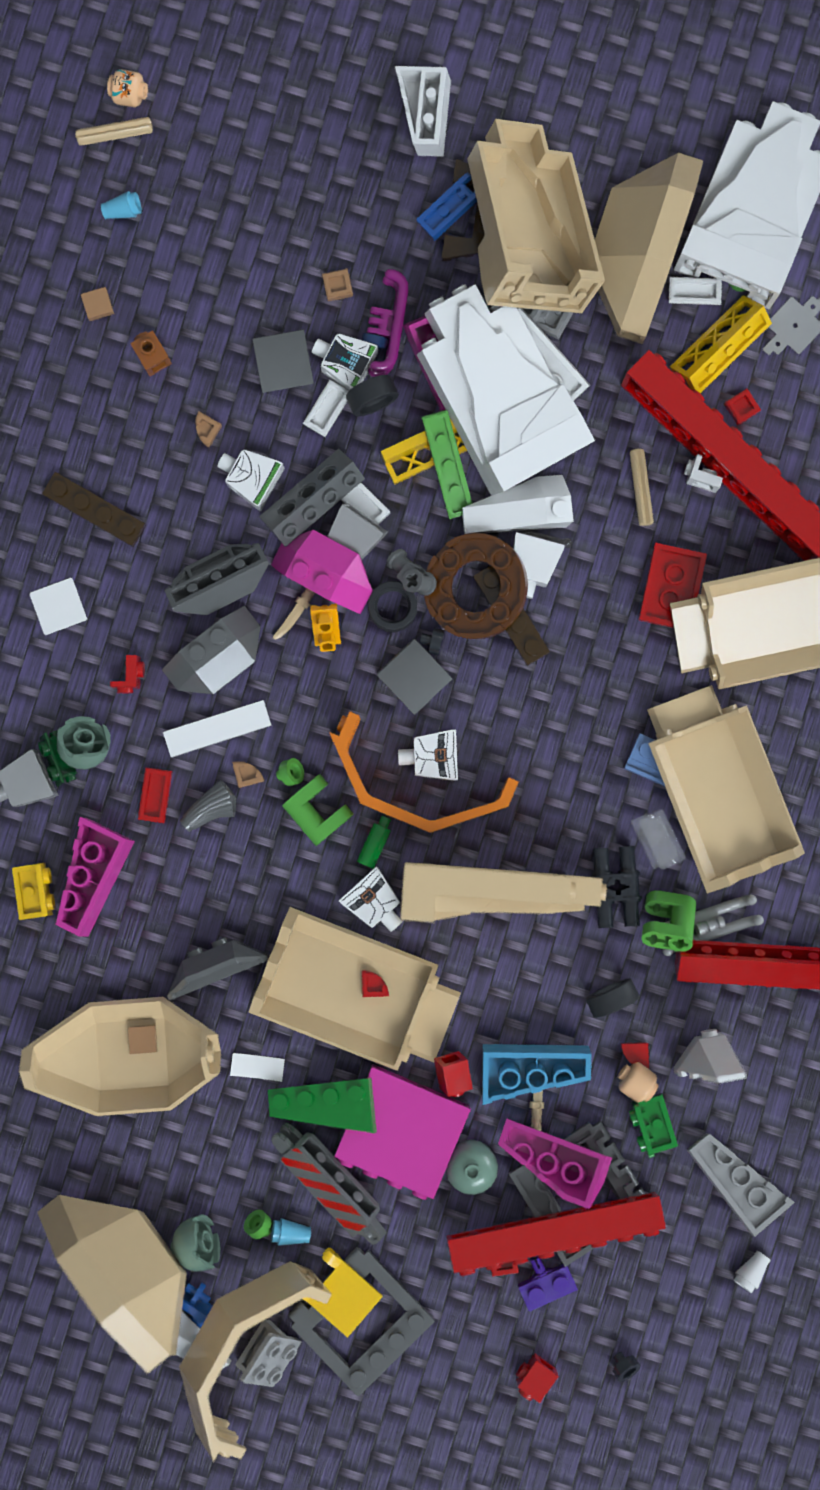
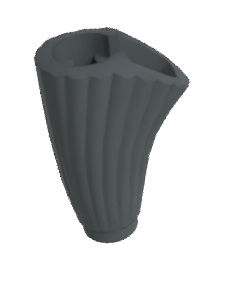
(213, 804)

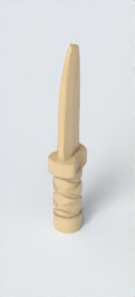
(302, 604)
(536, 1112)

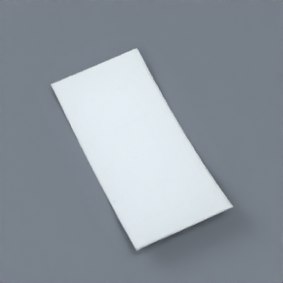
(257, 1067)

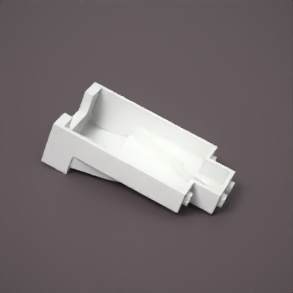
(757, 205)
(499, 390)

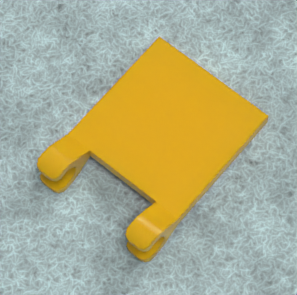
(350, 1298)

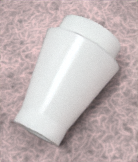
(752, 1271)

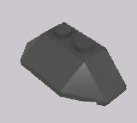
(217, 579)
(216, 654)
(213, 965)

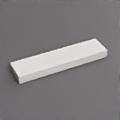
(217, 728)

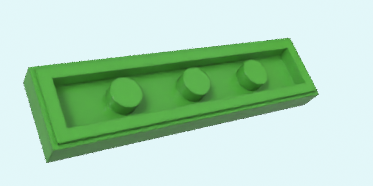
(447, 462)

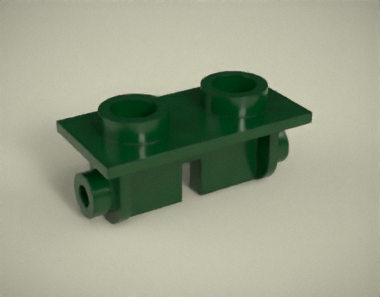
(57, 767)

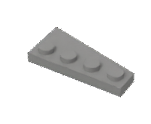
(744, 1190)

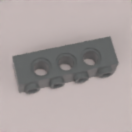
(312, 497)

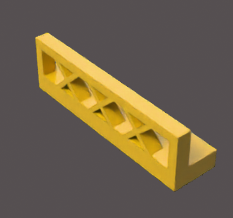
(726, 345)
(408, 447)

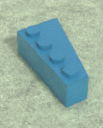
(531, 1068)

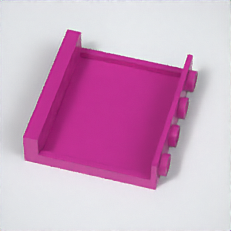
(413, 1134)

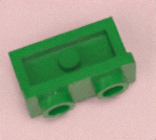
(653, 1125)

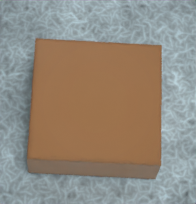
(337, 285)
(97, 304)
(142, 1039)

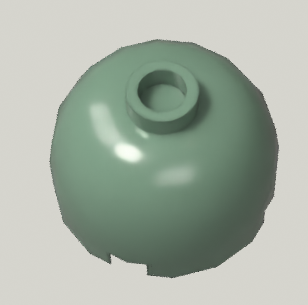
(83, 742)
(472, 1167)
(195, 1244)

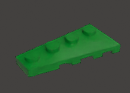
(328, 1104)

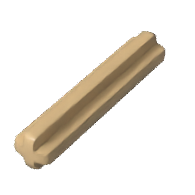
(114, 131)
(641, 487)

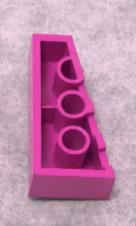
(93, 871)

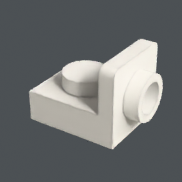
(704, 479)

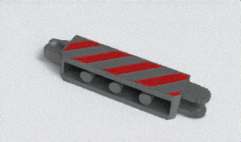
(329, 1182)

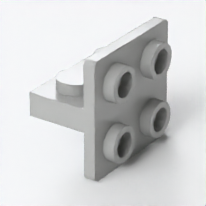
(267, 1355)

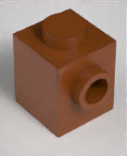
(150, 352)

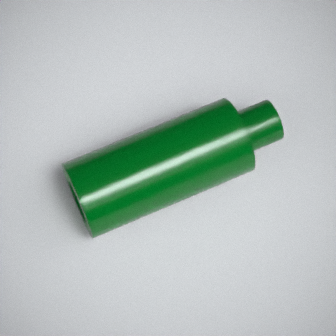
(375, 843)

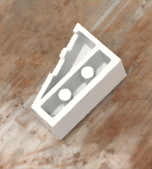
(426, 106)

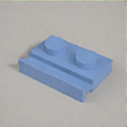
(642, 760)

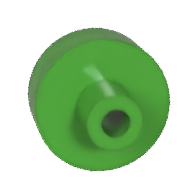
(290, 772)
(258, 1224)

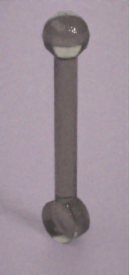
(567, 541)

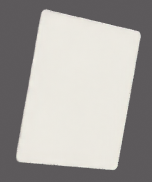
(58, 606)

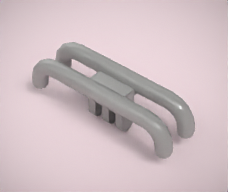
(712, 926)

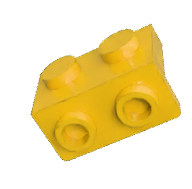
(33, 891)

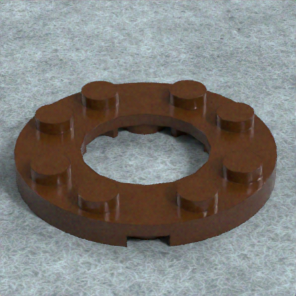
(512, 593)

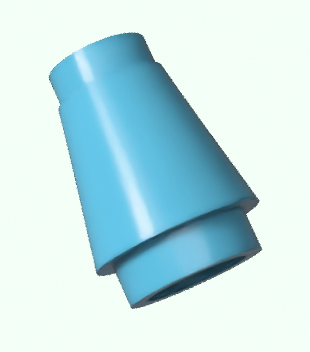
(122, 206)
(289, 1232)

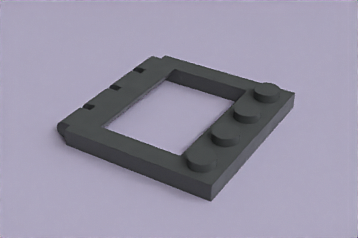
(543, 1202)
(386, 1348)

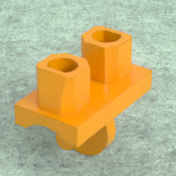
(325, 627)

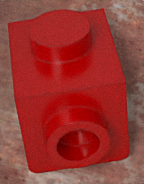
(134, 670)

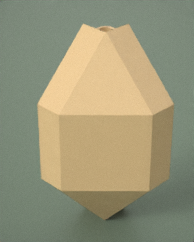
(641, 238)
(90, 1064)
(120, 1273)

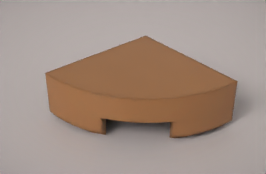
(207, 428)
(247, 774)

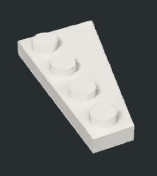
(559, 366)

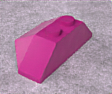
(325, 569)

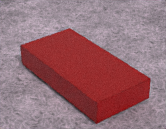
(155, 795)

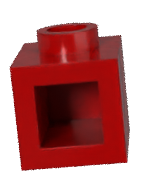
(453, 1074)
(535, 1378)

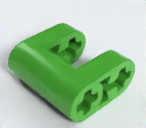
(307, 816)
(681, 925)

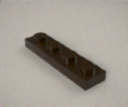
(94, 509)
(522, 631)

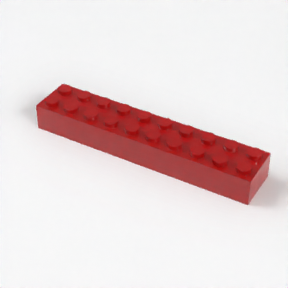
(725, 452)

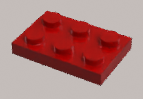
(672, 577)

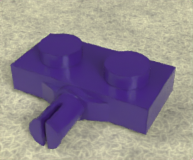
(546, 1284)

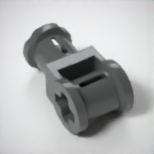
(411, 575)

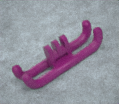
(389, 323)

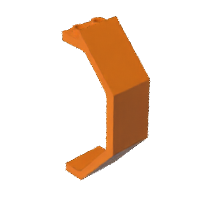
(347, 729)

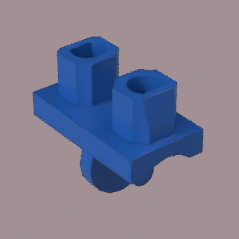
(196, 1303)

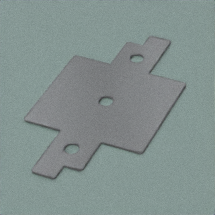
(786, 334)

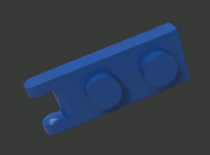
(448, 208)

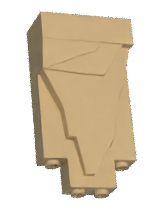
(534, 222)
(453, 891)

